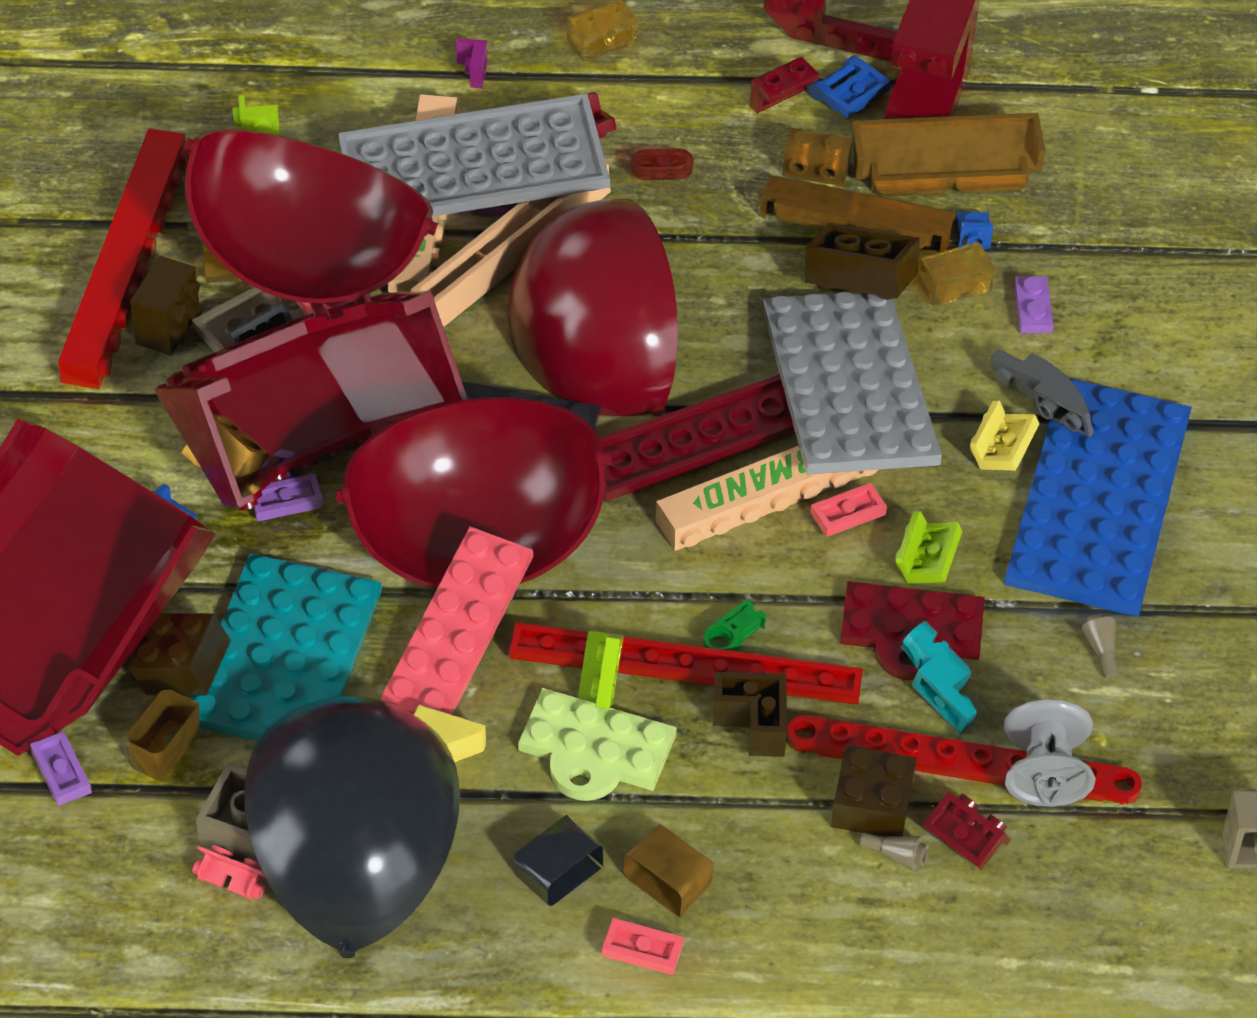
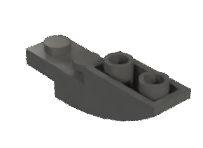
(1052, 390)

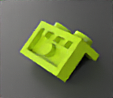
(600, 668)

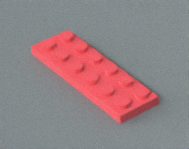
(458, 623)

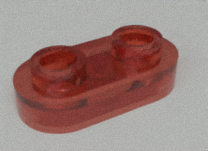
(662, 164)

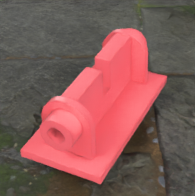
(218, 865)

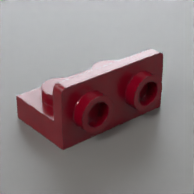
(966, 830)

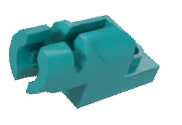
(940, 676)

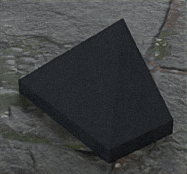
(260, 322)

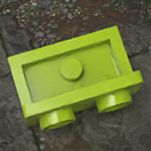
(256, 117)
(927, 550)

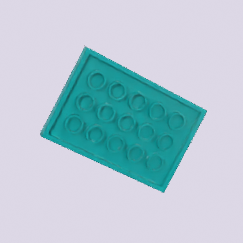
(290, 643)

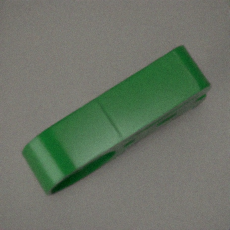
(736, 626)

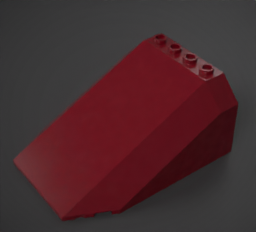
(80, 577)

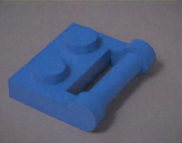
(854, 93)

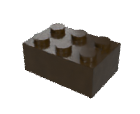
(862, 260)

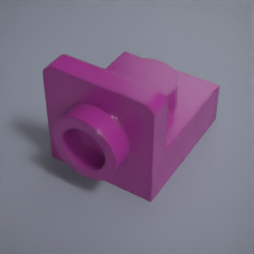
(475, 58)

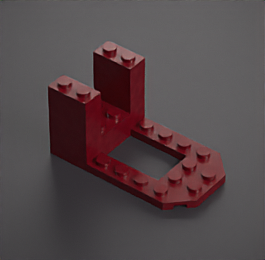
(929, 47)

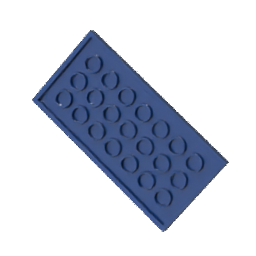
(1100, 501)

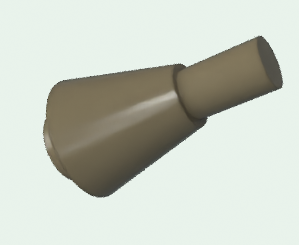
(1101, 635)
(905, 850)

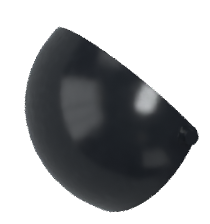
(351, 816)

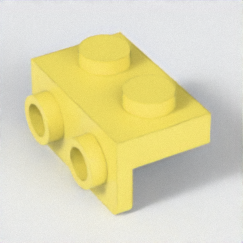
(1002, 438)

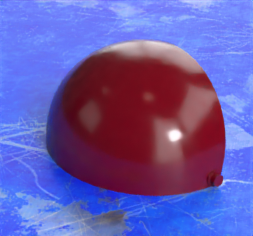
(301, 215)
(598, 309)
(478, 464)

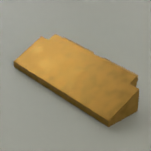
(948, 153)
(819, 205)

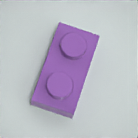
(1033, 304)
(289, 497)
(60, 768)

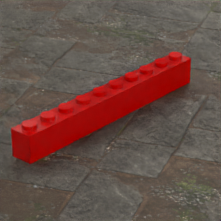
(123, 259)

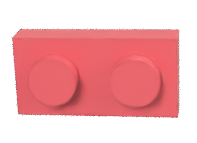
(848, 509)
(642, 946)

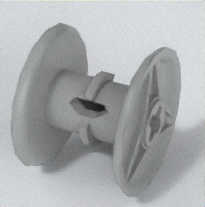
(1049, 771)

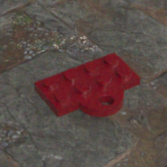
(886, 614)

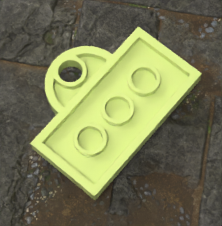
(595, 744)

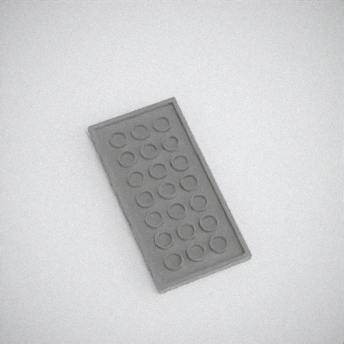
(490, 154)
(850, 383)

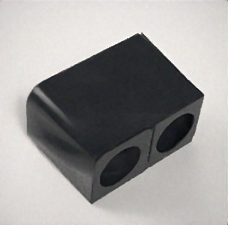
(558, 860)

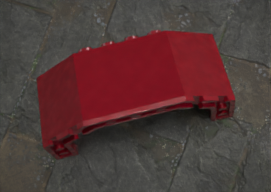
(314, 386)

